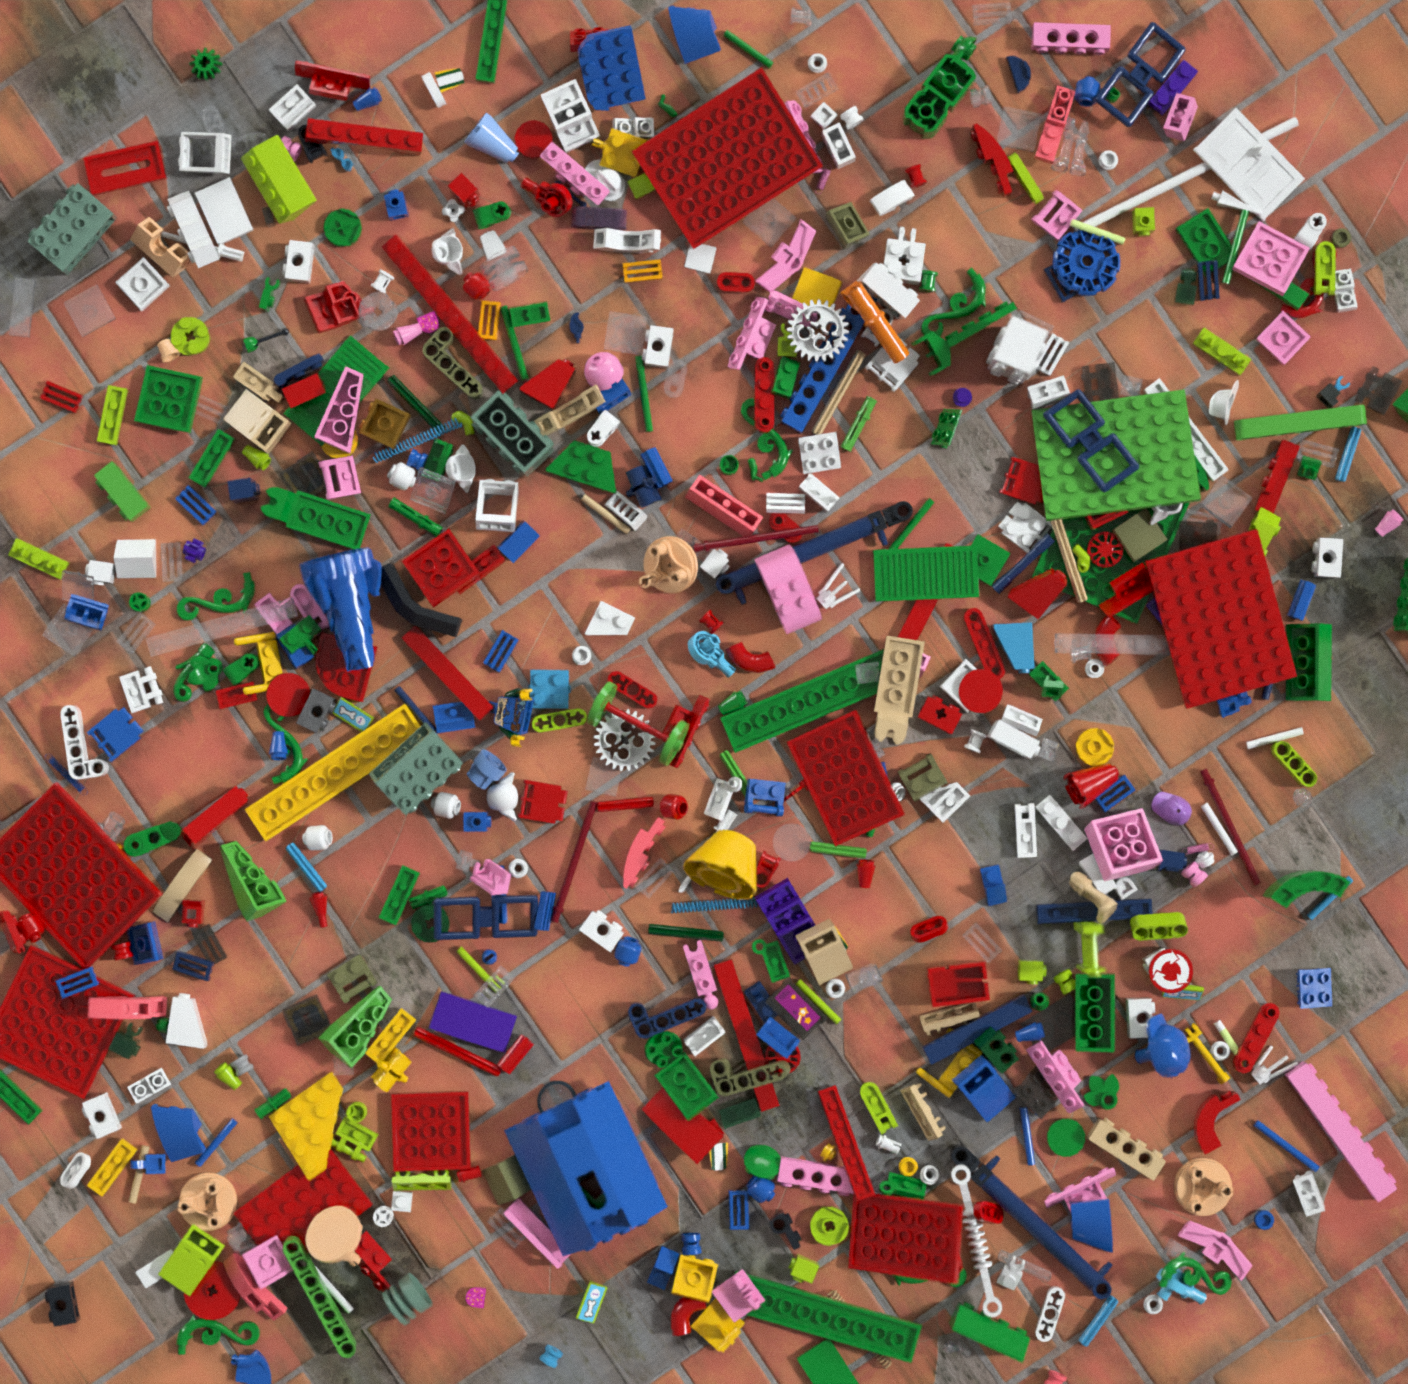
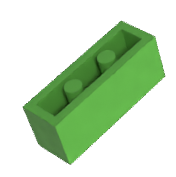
(121, 492)

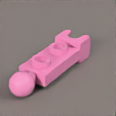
(702, 974)

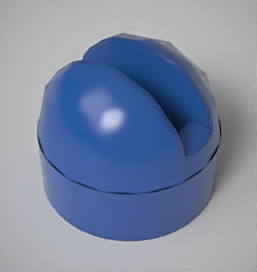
(486, 953)

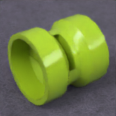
(1069, 984)
(354, 1114)

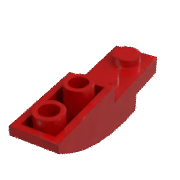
(991, 151)

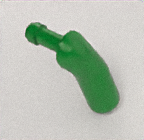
(667, 108)
(753, 470)

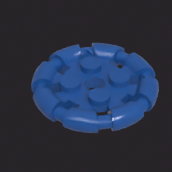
(1079, 270)

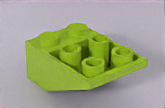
(191, 1260)

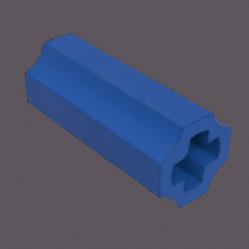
(656, 467)
(1301, 600)

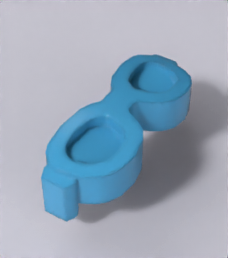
(339, 155)

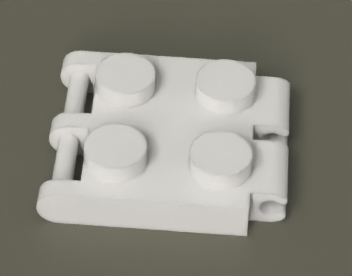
(895, 372)
(1024, 526)

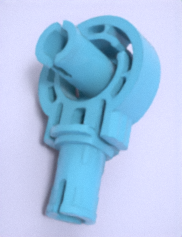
(709, 652)
(1180, 1287)

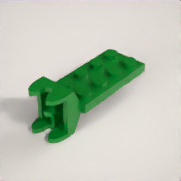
(940, 348)
(317, 517)

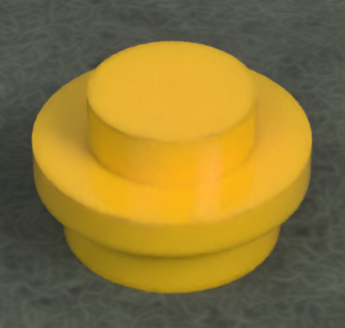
(828, 1152)
(908, 1166)

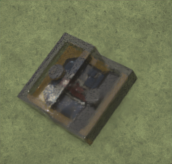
(305, 475)
(306, 1019)

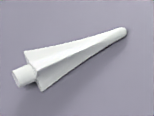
(1227, 200)

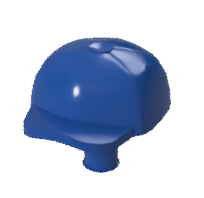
(1166, 1048)

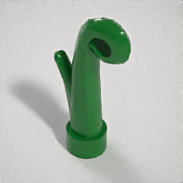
(204, 650)

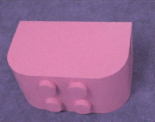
(788, 589)

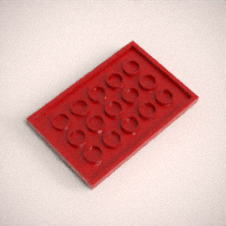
(845, 778)
(294, 1201)
(906, 1237)

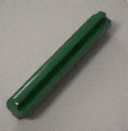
(414, 402)
(684, 932)

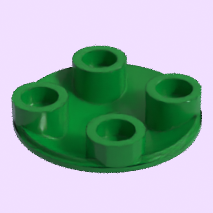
(663, 1048)
(762, 1161)

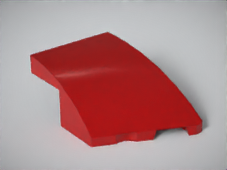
(333, 307)

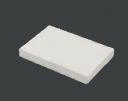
(224, 211)

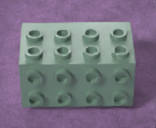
(71, 228)
(512, 433)
(416, 769)

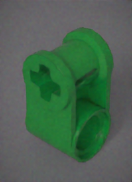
(488, 216)
(240, 670)

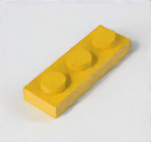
(390, 1036)
(112, 1167)

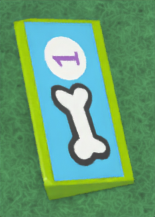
(352, 714)
(1191, 992)
(591, 1302)

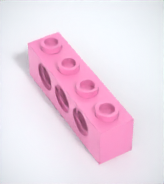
(1100, 33)
(788, 1165)

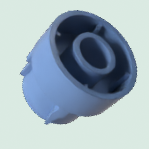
(486, 769)

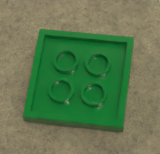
(168, 399)

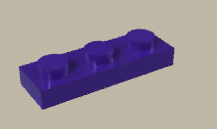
(1174, 84)

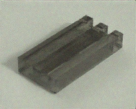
(212, 949)

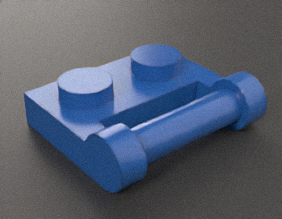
(767, 791)

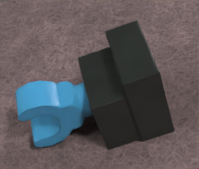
(1330, 392)

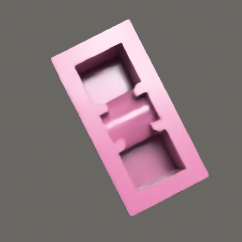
(1180, 117)

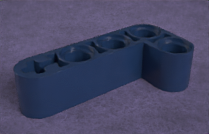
(668, 1014)

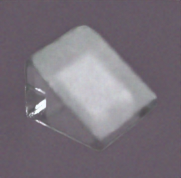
(341, 1068)

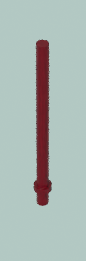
(707, 546)
(1209, 782)
(573, 863)

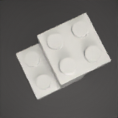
(570, 116)

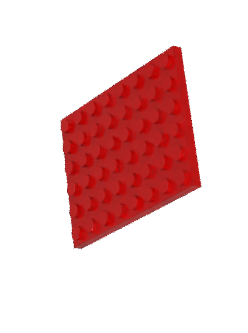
(727, 158)
(1221, 618)
(73, 876)

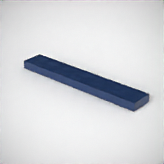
(1088, 911)
(967, 1033)

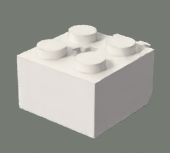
(911, 251)

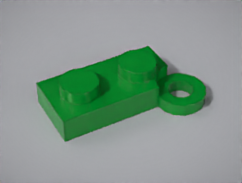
(773, 959)
(903, 1186)

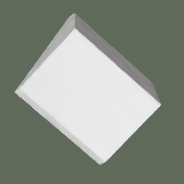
(135, 558)

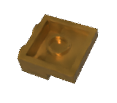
(384, 423)

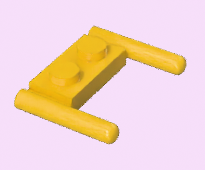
(268, 659)
(958, 1064)

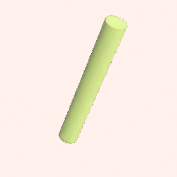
(1096, 231)

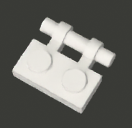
(135, 691)

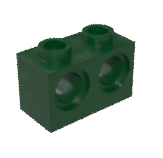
(997, 1049)

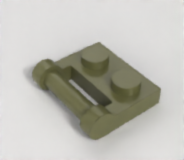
(924, 783)
(349, 972)

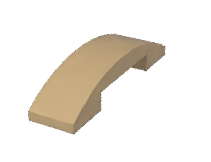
(571, 411)
(181, 885)

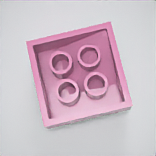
(1123, 844)

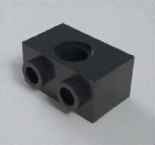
(66, 1293)

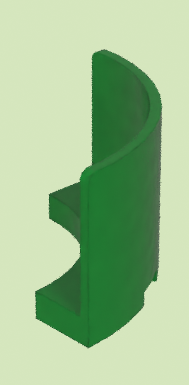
(1295, 884)

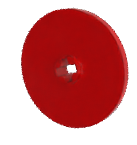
(220, 1303)

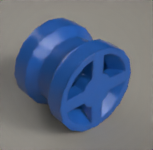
(416, 459)

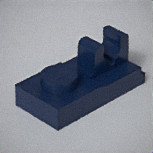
(757, 995)

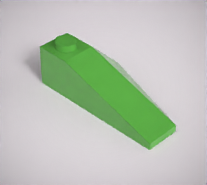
(250, 885)
(353, 1030)

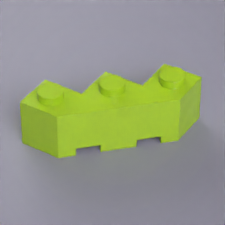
(1267, 526)

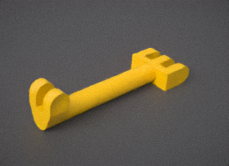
(1193, 1037)

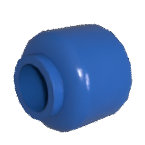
(1086, 91)
(627, 951)
(760, 1189)

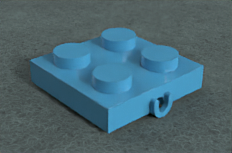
(550, 688)

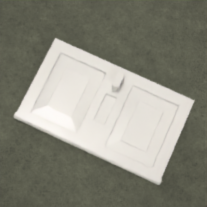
(1248, 164)

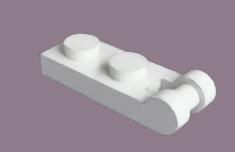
(1025, 831)

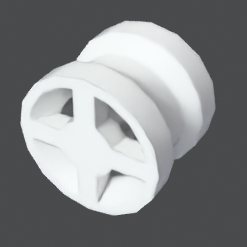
(851, 117)
(380, 1216)

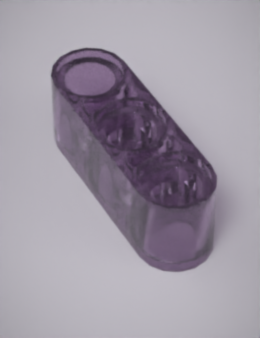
(598, 218)

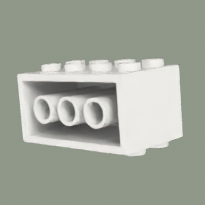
(1017, 350)

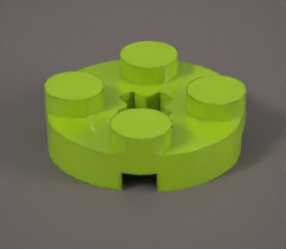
(179, 338)
(827, 1214)

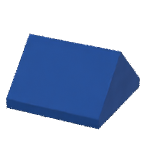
(145, 943)

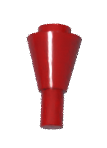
(319, 904)

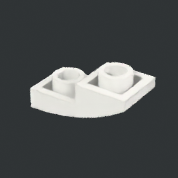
(638, 126)
(891, 198)
(1344, 291)
(1092, 870)
(149, 1085)
(149, 1273)

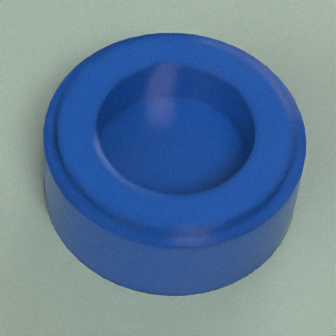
(1264, 1219)

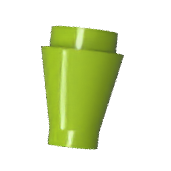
(257, 457)
(227, 1075)

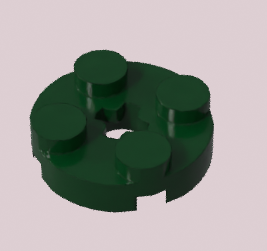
(419, 926)

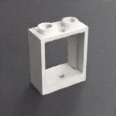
(222, 152)
(497, 522)
(1014, 739)

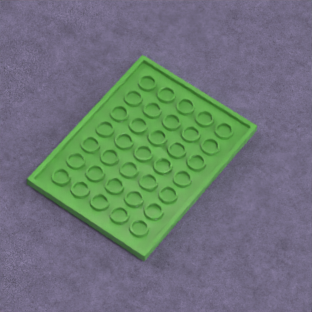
(1152, 430)

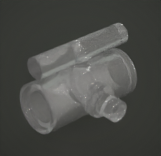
(113, 826)

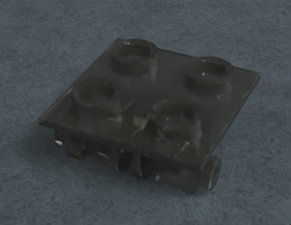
(1196, 533)
(1036, 1093)

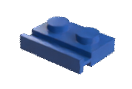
(453, 717)

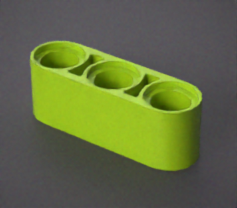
(1302, 767)
(1158, 926)

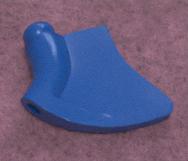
(252, 1368)

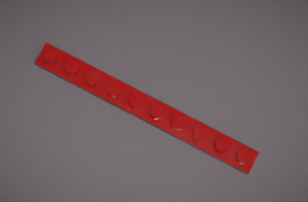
(449, 314)

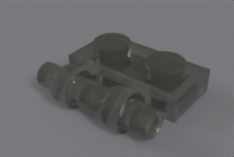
(1106, 382)
(1383, 394)

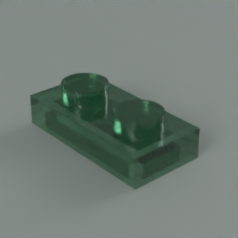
(739, 1113)

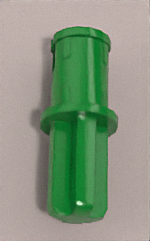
(428, 897)
(273, 1103)

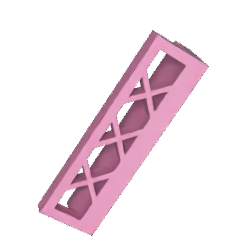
(535, 1231)

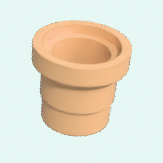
(167, 350)

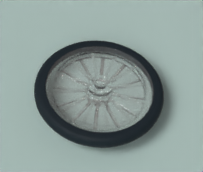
(554, 1094)

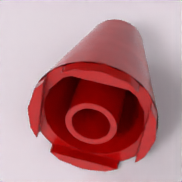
(1090, 783)

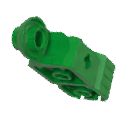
(942, 90)

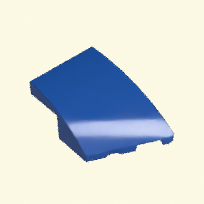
(694, 32)
(178, 1131)
(1092, 1223)

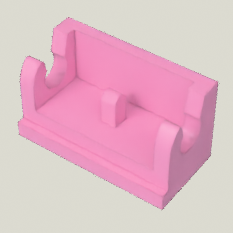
(491, 877)

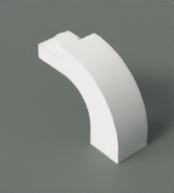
(627, 241)

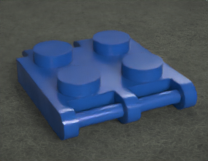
(116, 733)

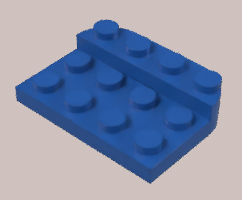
(611, 68)

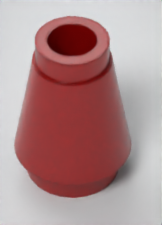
(865, 872)

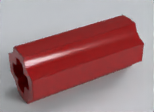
(515, 1054)

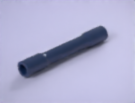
(1005, 580)

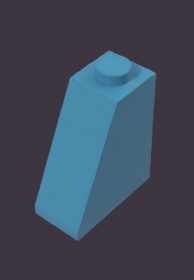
(1017, 644)

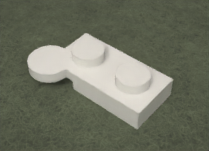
(721, 797)

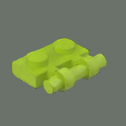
(356, 1134)

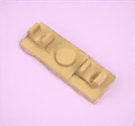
(949, 1017)
(922, 1112)

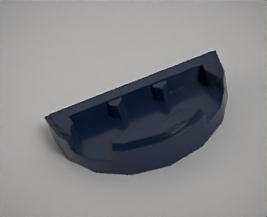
(1020, 72)

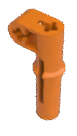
(873, 317)

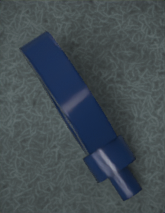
(576, 327)

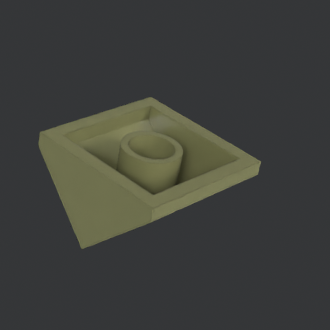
(847, 225)
(506, 1180)

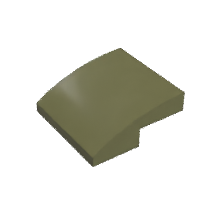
(1138, 535)

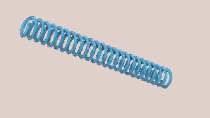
(416, 443)
(710, 905)

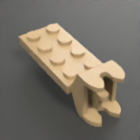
(897, 687)

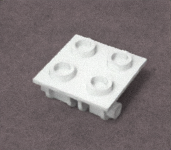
(819, 452)

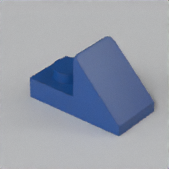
(993, 885)
(663, 1267)

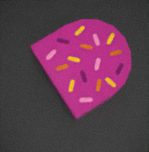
(428, 323)
(476, 1297)

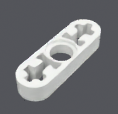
(1059, 1301)

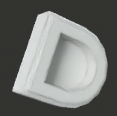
(1124, 887)

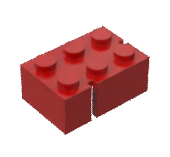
(958, 983)

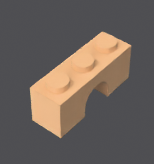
(148, 239)

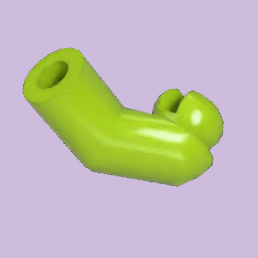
(465, 420)
(1083, 558)

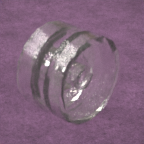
(504, 268)

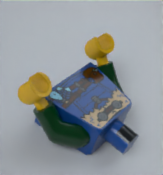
(513, 714)

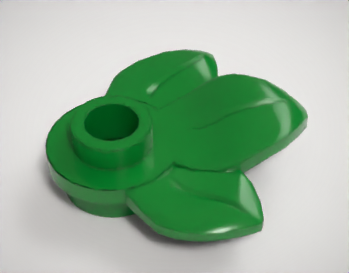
(202, 674)
(1100, 1089)

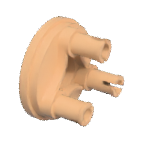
(669, 565)
(1203, 1186)
(208, 1201)
(334, 1235)

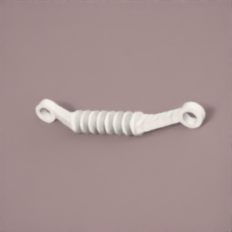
(977, 1241)

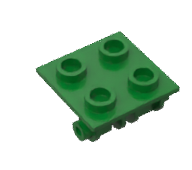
(946, 427)

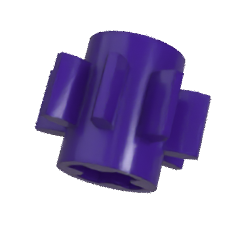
(194, 550)

